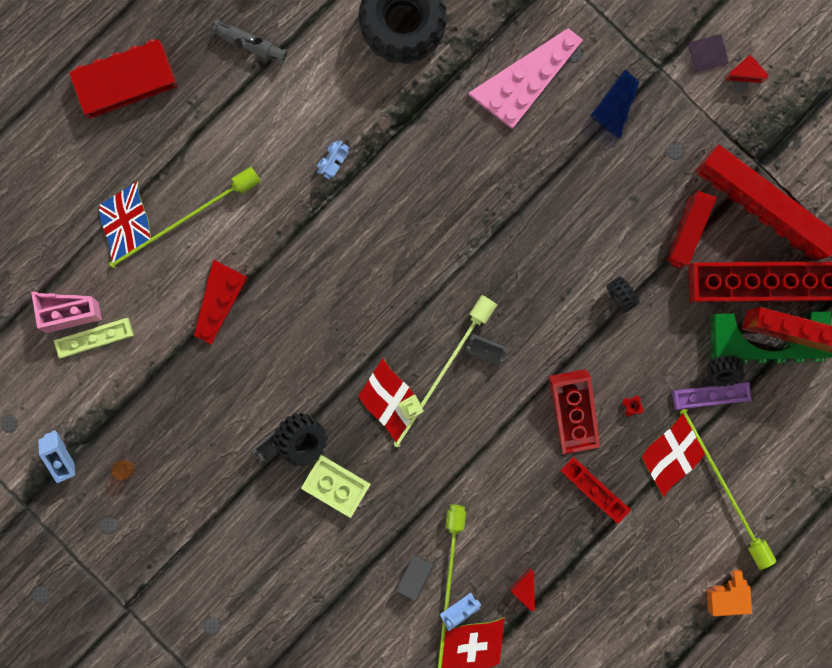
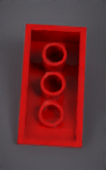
(574, 411)

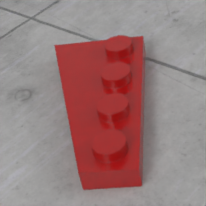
(219, 297)

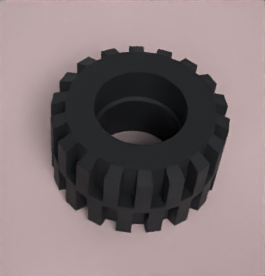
(291, 430)

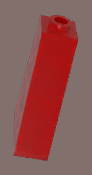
(690, 228)

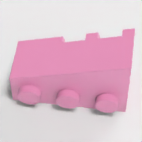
(64, 311)

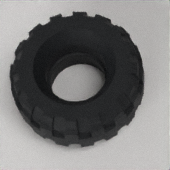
(408, 46)

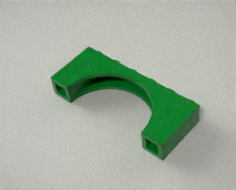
(729, 341)

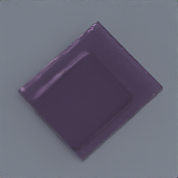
(708, 53)

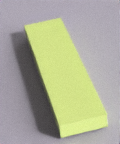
(93, 338)

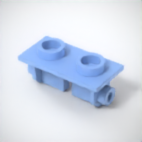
(327, 164)
(460, 611)

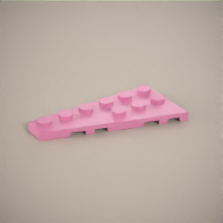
(519, 85)

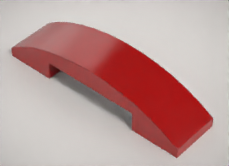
(595, 490)

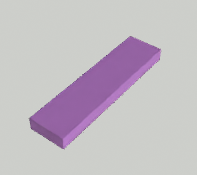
(711, 395)

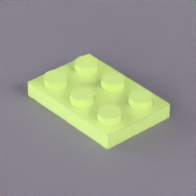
(335, 486)

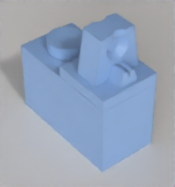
(56, 457)

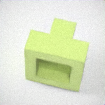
(411, 407)

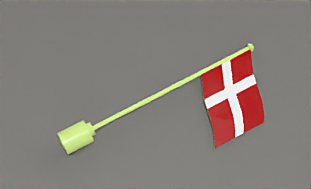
(386, 389)

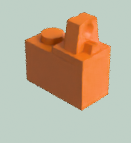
(731, 600)

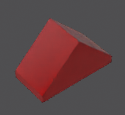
(748, 71)
(524, 589)

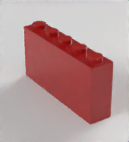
(123, 78)
(789, 328)

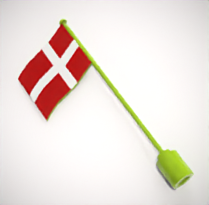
(676, 455)

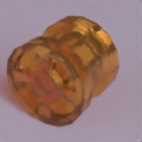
(119, 471)

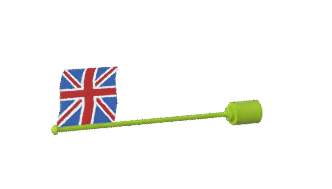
(128, 224)

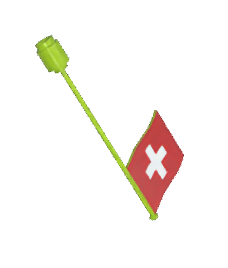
(468, 644)

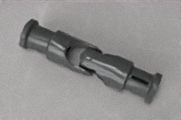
(236, 37)

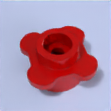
(638, 406)

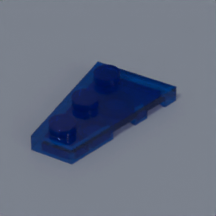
(615, 105)

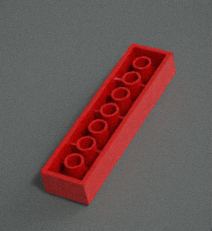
(767, 203)
(760, 282)

